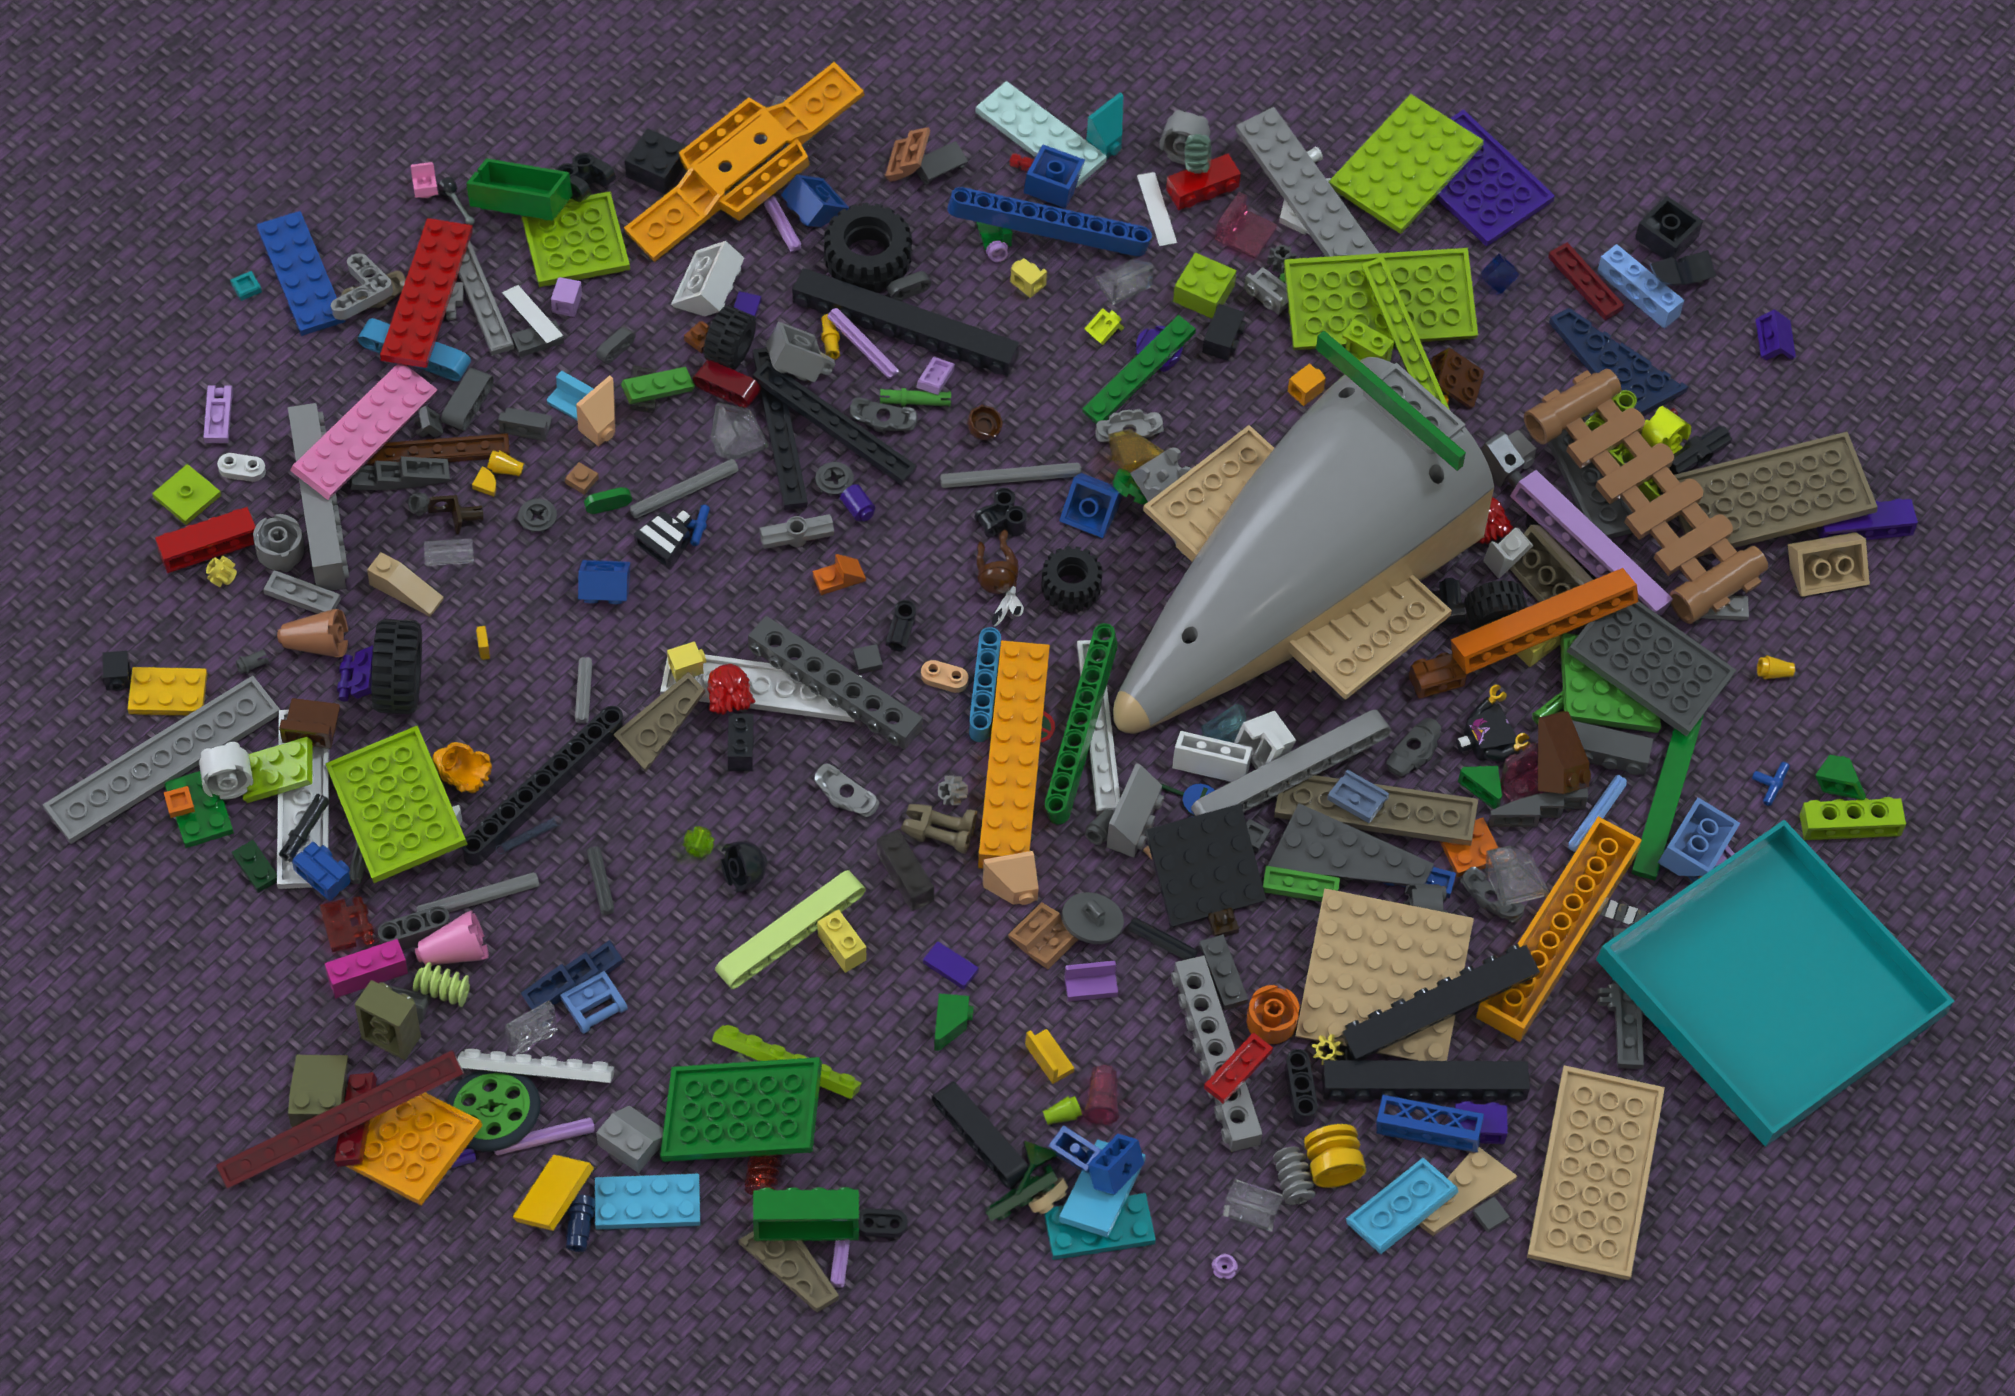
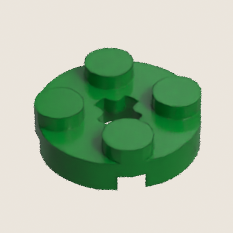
(1125, 485)

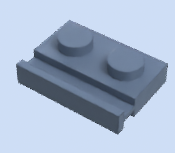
(1358, 796)

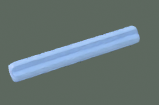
(1600, 809)

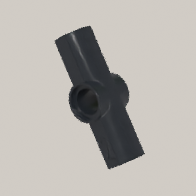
(1700, 450)

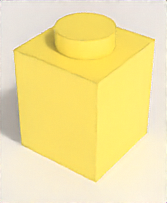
(686, 659)

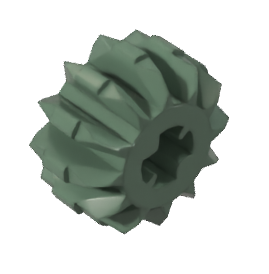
(1198, 153)

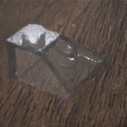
(736, 432)
(1514, 875)

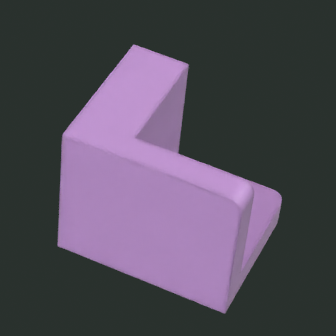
(566, 297)

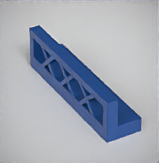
(1429, 1132)

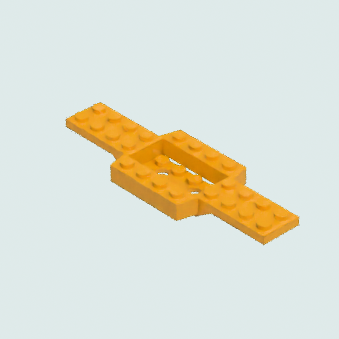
(732, 141)

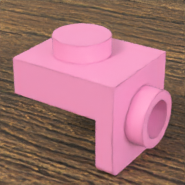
(424, 180)

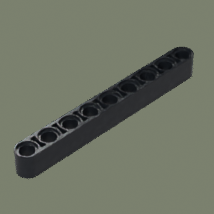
(541, 795)

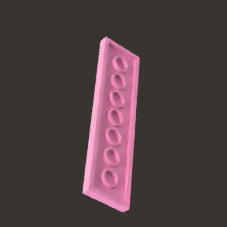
(363, 430)

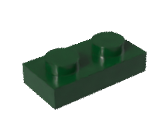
(255, 866)

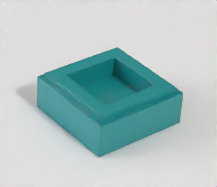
(246, 285)

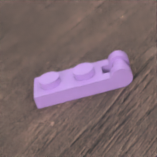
(218, 414)

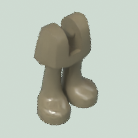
(924, 816)

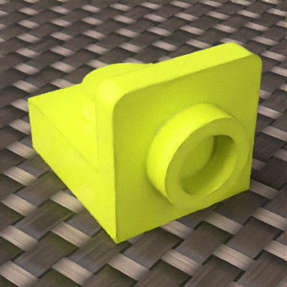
(1104, 325)

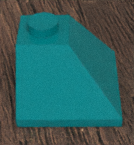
(1106, 127)

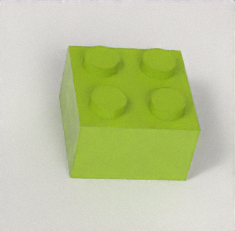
(1204, 285)

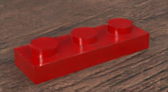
(1238, 1068)

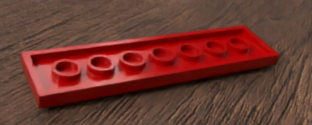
(426, 293)

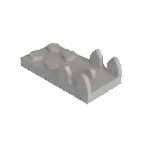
(1159, 473)

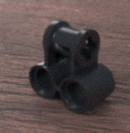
(1000, 516)

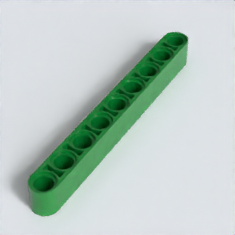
(1081, 733)

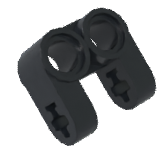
(587, 170)

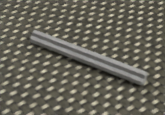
(684, 488)
(485, 893)

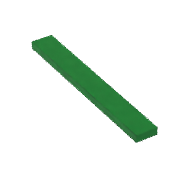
(1390, 400)
(1665, 803)

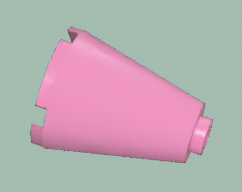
(454, 942)

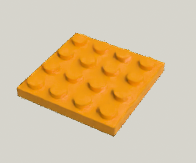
(415, 1145)

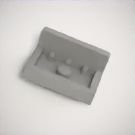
(1267, 289)

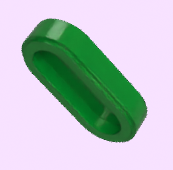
(608, 500)

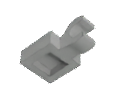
(455, 300)

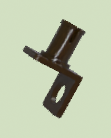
(458, 513)

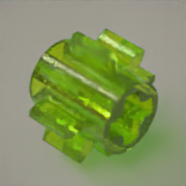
(698, 841)

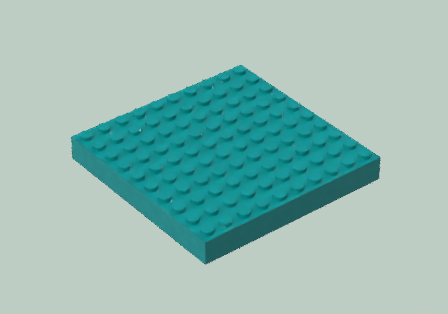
(1774, 982)

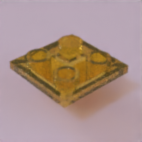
(1131, 449)

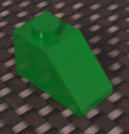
(1840, 778)
(951, 1019)

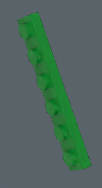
(1139, 370)

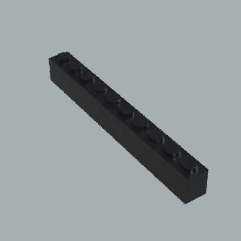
(906, 322)

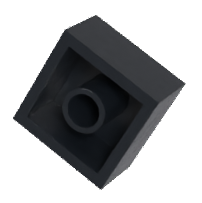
(654, 161)
(1668, 229)

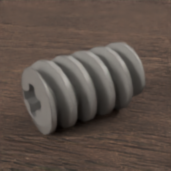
(1292, 1176)

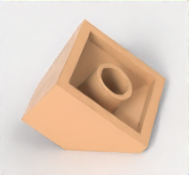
(597, 413)
(1012, 877)

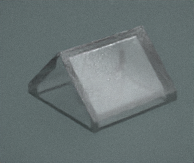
(1126, 280)
(1252, 1205)

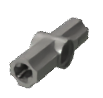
(784, 533)

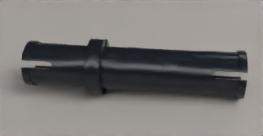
(299, 835)

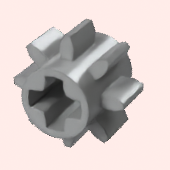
(952, 790)

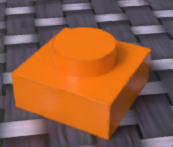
(179, 802)

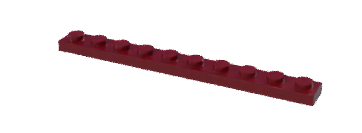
(339, 1119)

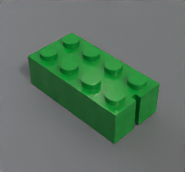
(519, 189)
(805, 1214)

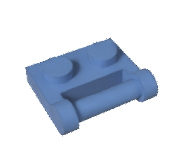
(589, 995)

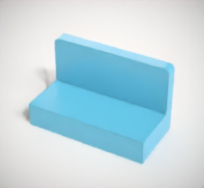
(568, 394)

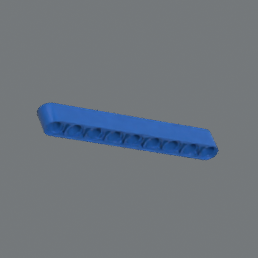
(1049, 221)

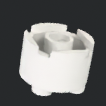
(225, 771)

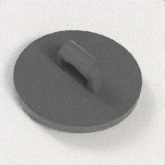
(1092, 918)

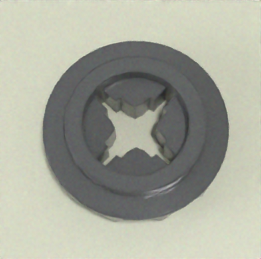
(840, 471)
(537, 507)

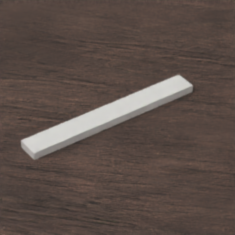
(1101, 749)

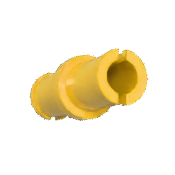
(830, 338)

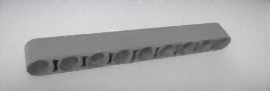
(1298, 764)

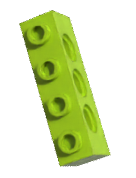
(1841, 826)

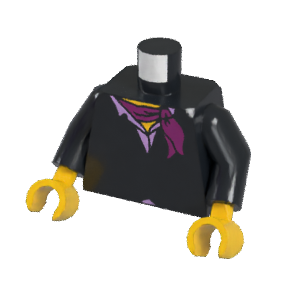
(1490, 732)

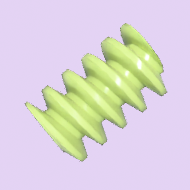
(442, 984)

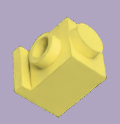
(1028, 277)

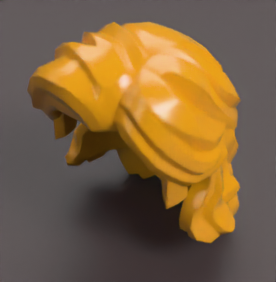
(462, 766)

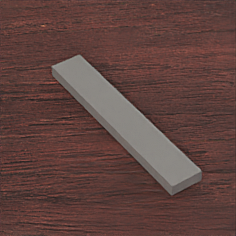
(484, 304)

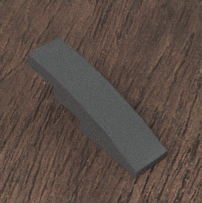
(399, 475)
(1529, 810)

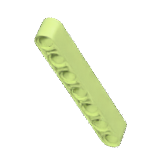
(789, 930)

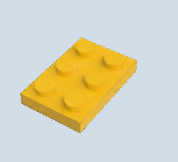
(166, 690)

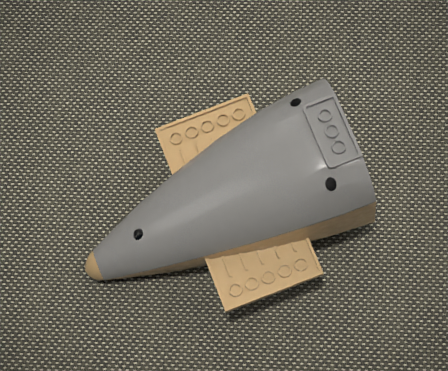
(1308, 550)

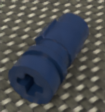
(579, 1223)

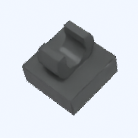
(430, 423)

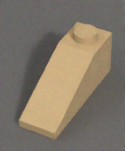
(402, 584)

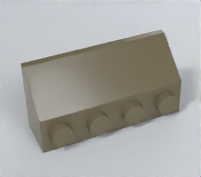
(1548, 566)

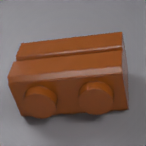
(1436, 675)

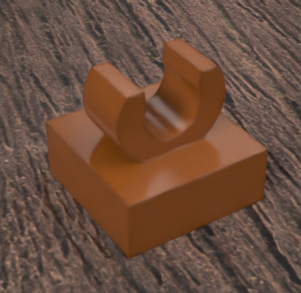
(697, 336)

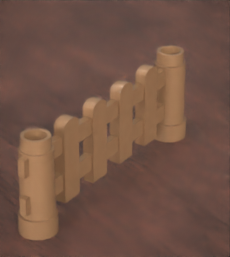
(1706, 588)

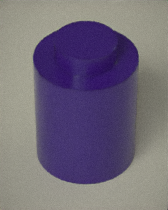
(857, 503)

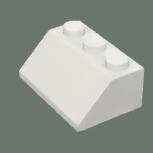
(708, 279)

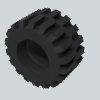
(729, 337)
(1076, 563)
(1493, 602)

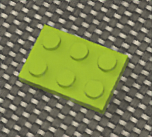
(280, 769)

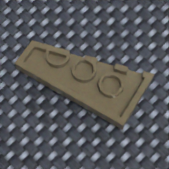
(657, 723)
(795, 1268)

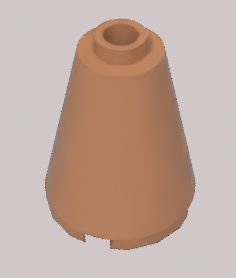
(316, 634)

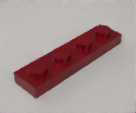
(1586, 281)
(352, 1142)

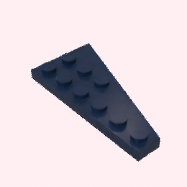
(1633, 370)

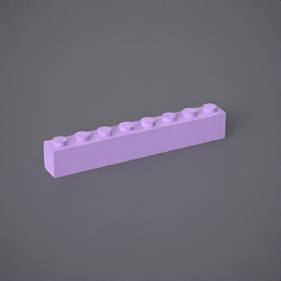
(1583, 538)

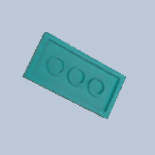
(1130, 1230)

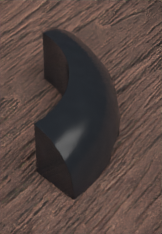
(1686, 270)

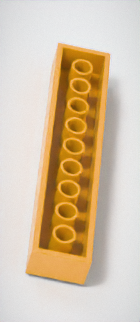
(1014, 750)
(1564, 924)

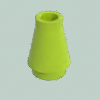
(1063, 1111)

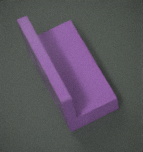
(1091, 981)

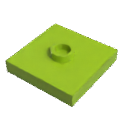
(186, 494)

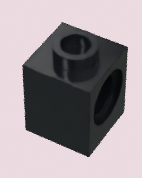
(116, 670)

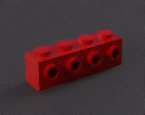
(206, 539)

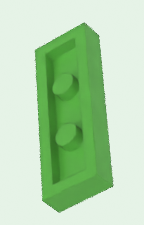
(657, 385)
(1298, 883)

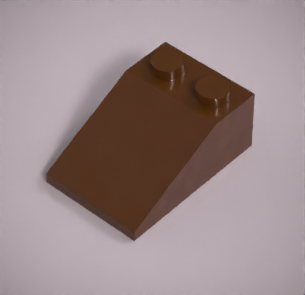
(1561, 755)

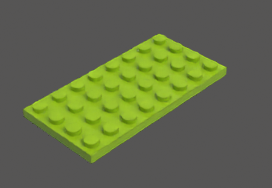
(1335, 291)

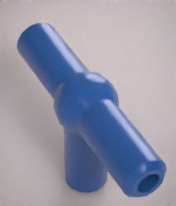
(699, 525)
(1775, 782)

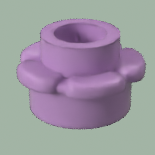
(997, 251)
(1226, 1260)

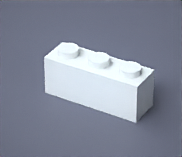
(1211, 757)

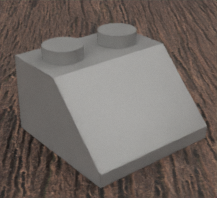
(630, 1137)

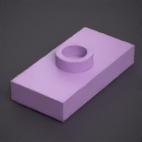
(935, 375)

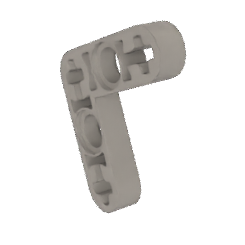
(342, 306)

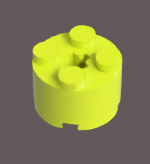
(1667, 429)

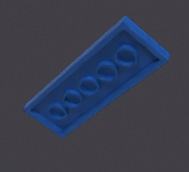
(299, 272)

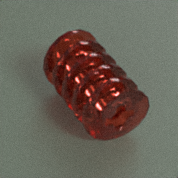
(762, 1172)

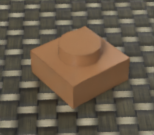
(581, 478)

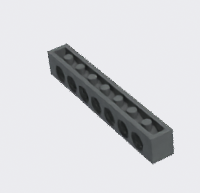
(830, 671)

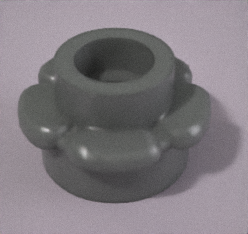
(418, 503)

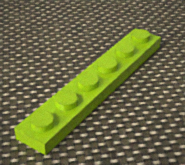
(755, 1048)

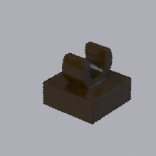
(1223, 923)

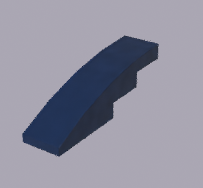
(566, 977)

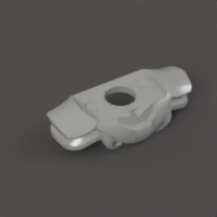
(1145, 424)
(831, 782)

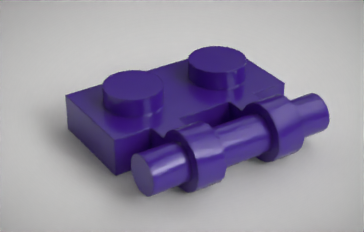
(362, 673)

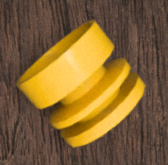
(1334, 1155)

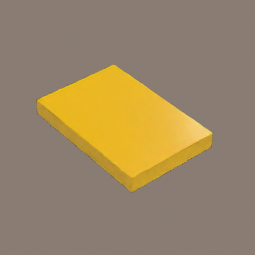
(553, 1192)

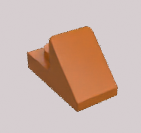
(840, 575)

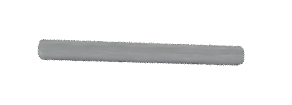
(1010, 475)

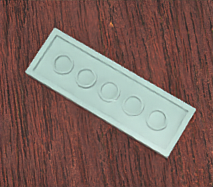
(1034, 126)

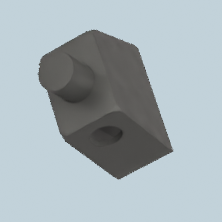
(1503, 460)

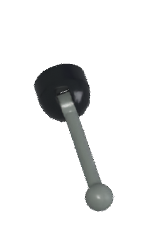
(448, 189)

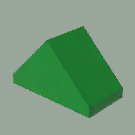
(1483, 783)

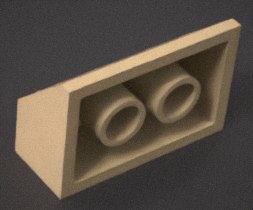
(1829, 563)

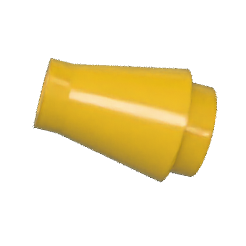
(504, 464)
(1771, 667)

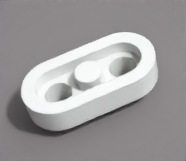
(240, 467)

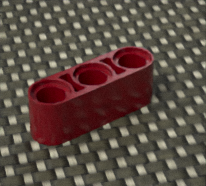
(726, 384)

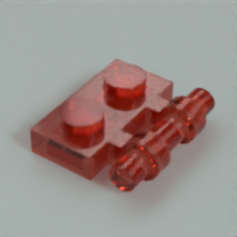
(338, 924)

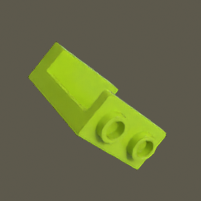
(1367, 342)

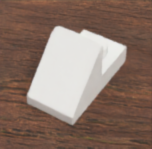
(1505, 554)

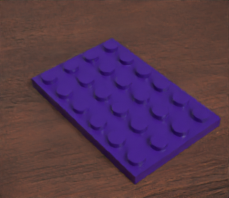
(1492, 188)

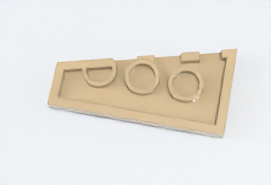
(1476, 1179)

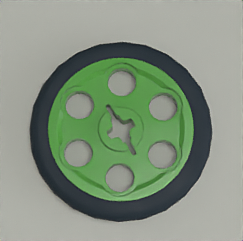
(511, 1131)

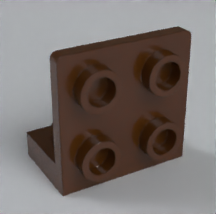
(1457, 376)
(311, 720)

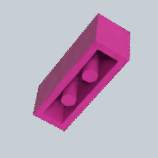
(358, 969)

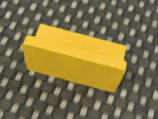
(1048, 1055)

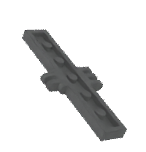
(1627, 1023)

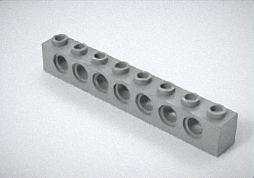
(1196, 972)

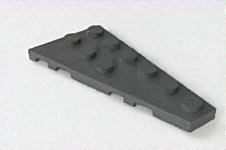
(1335, 849)

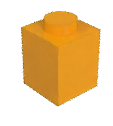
(1306, 384)

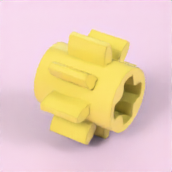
(221, 571)
(1333, 1045)

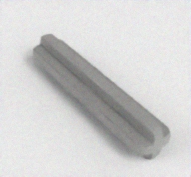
(583, 690)

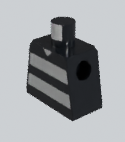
(664, 537)

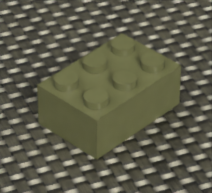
(388, 1019)

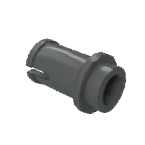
(250, 662)

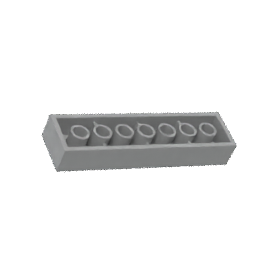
(320, 514)

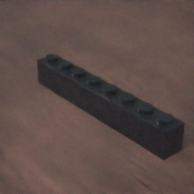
(1440, 1003)
(1426, 1080)

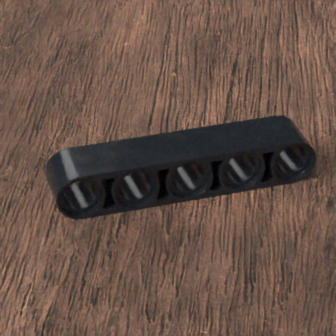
(980, 1134)

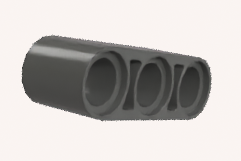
(467, 399)
(423, 920)

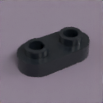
(881, 1223)

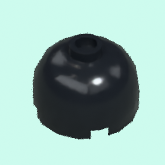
(743, 865)

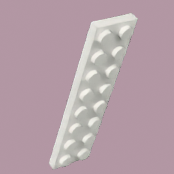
(770, 689)
(291, 809)

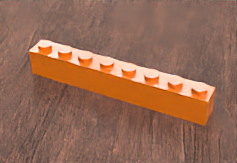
(1544, 620)

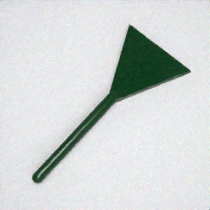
(1036, 1155)

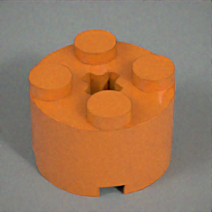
(1273, 1014)

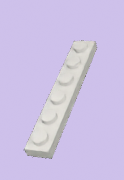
(546, 1066)

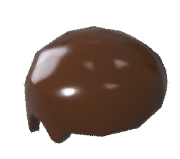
(984, 422)

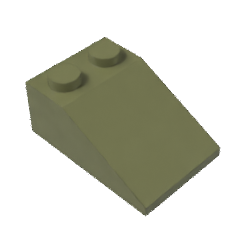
(316, 1085)

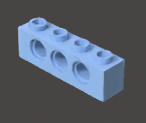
(1640, 286)

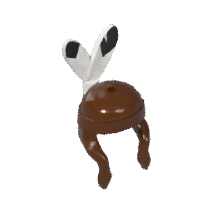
(1000, 578)

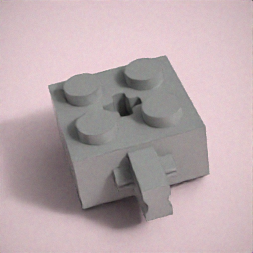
(797, 353)

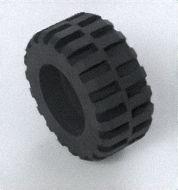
(868, 223)
(396, 666)

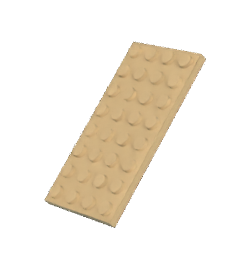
(1596, 1173)

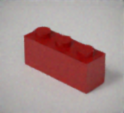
(1191, 188)

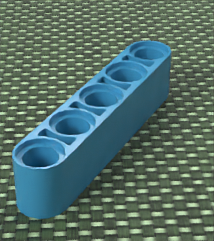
(443, 361)
(981, 693)

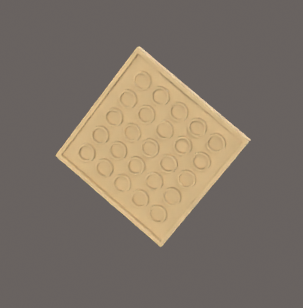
(1373, 955)

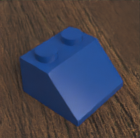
(1053, 176)
(813, 200)
(1091, 505)
(604, 581)

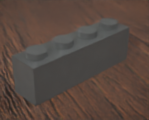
(1615, 748)

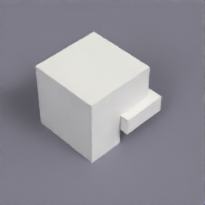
(1267, 738)

